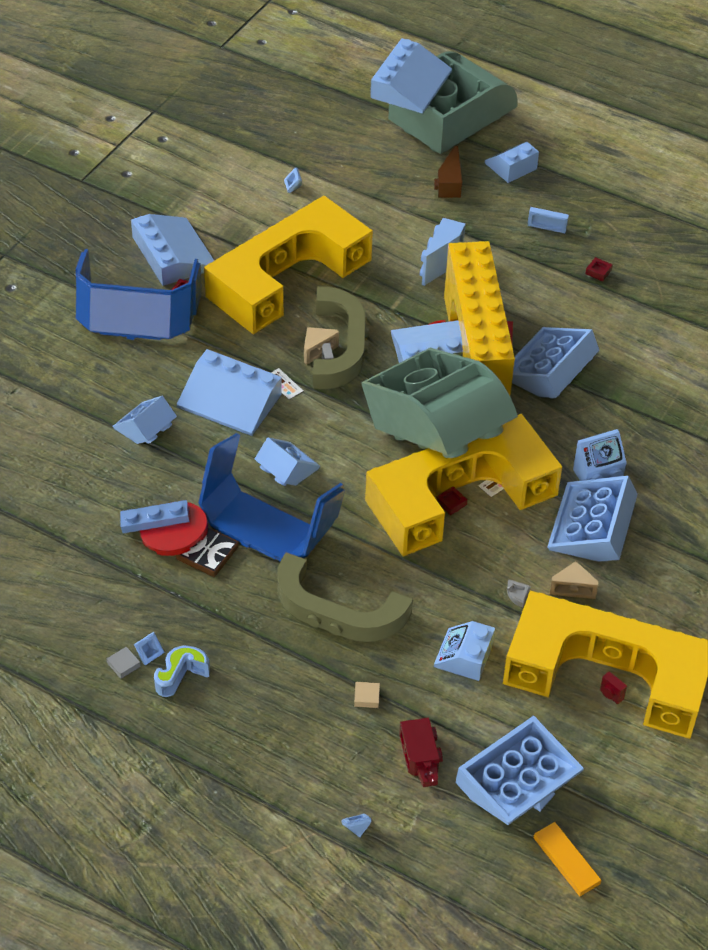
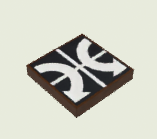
(211, 553)

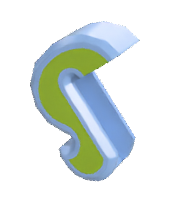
(177, 663)

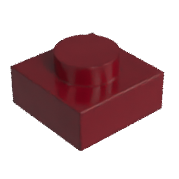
(599, 269)
(451, 500)
(613, 688)

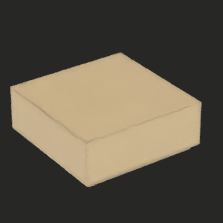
(366, 694)

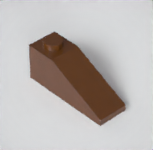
(449, 176)

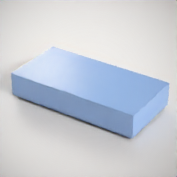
(548, 220)

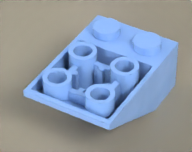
(435, 256)

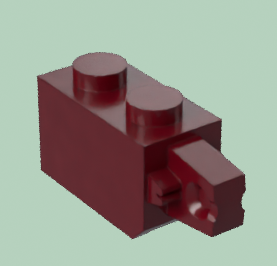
(420, 750)

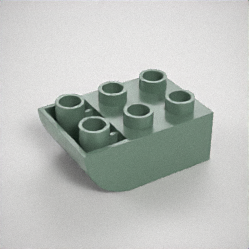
(460, 108)
(439, 401)

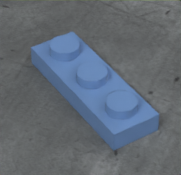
(154, 516)

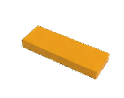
(567, 859)

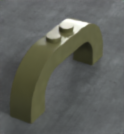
(341, 370)
(335, 617)

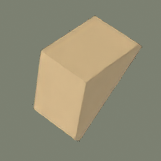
(315, 339)
(574, 582)

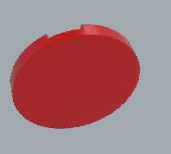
(177, 538)

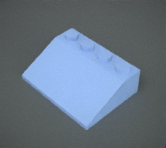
(409, 77)
(169, 246)
(440, 336)
(553, 360)
(230, 392)
(594, 518)
(517, 771)

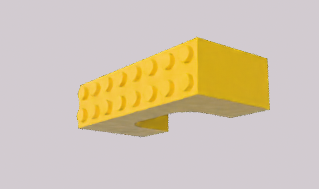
(243, 278)
(476, 302)
(406, 488)
(561, 630)

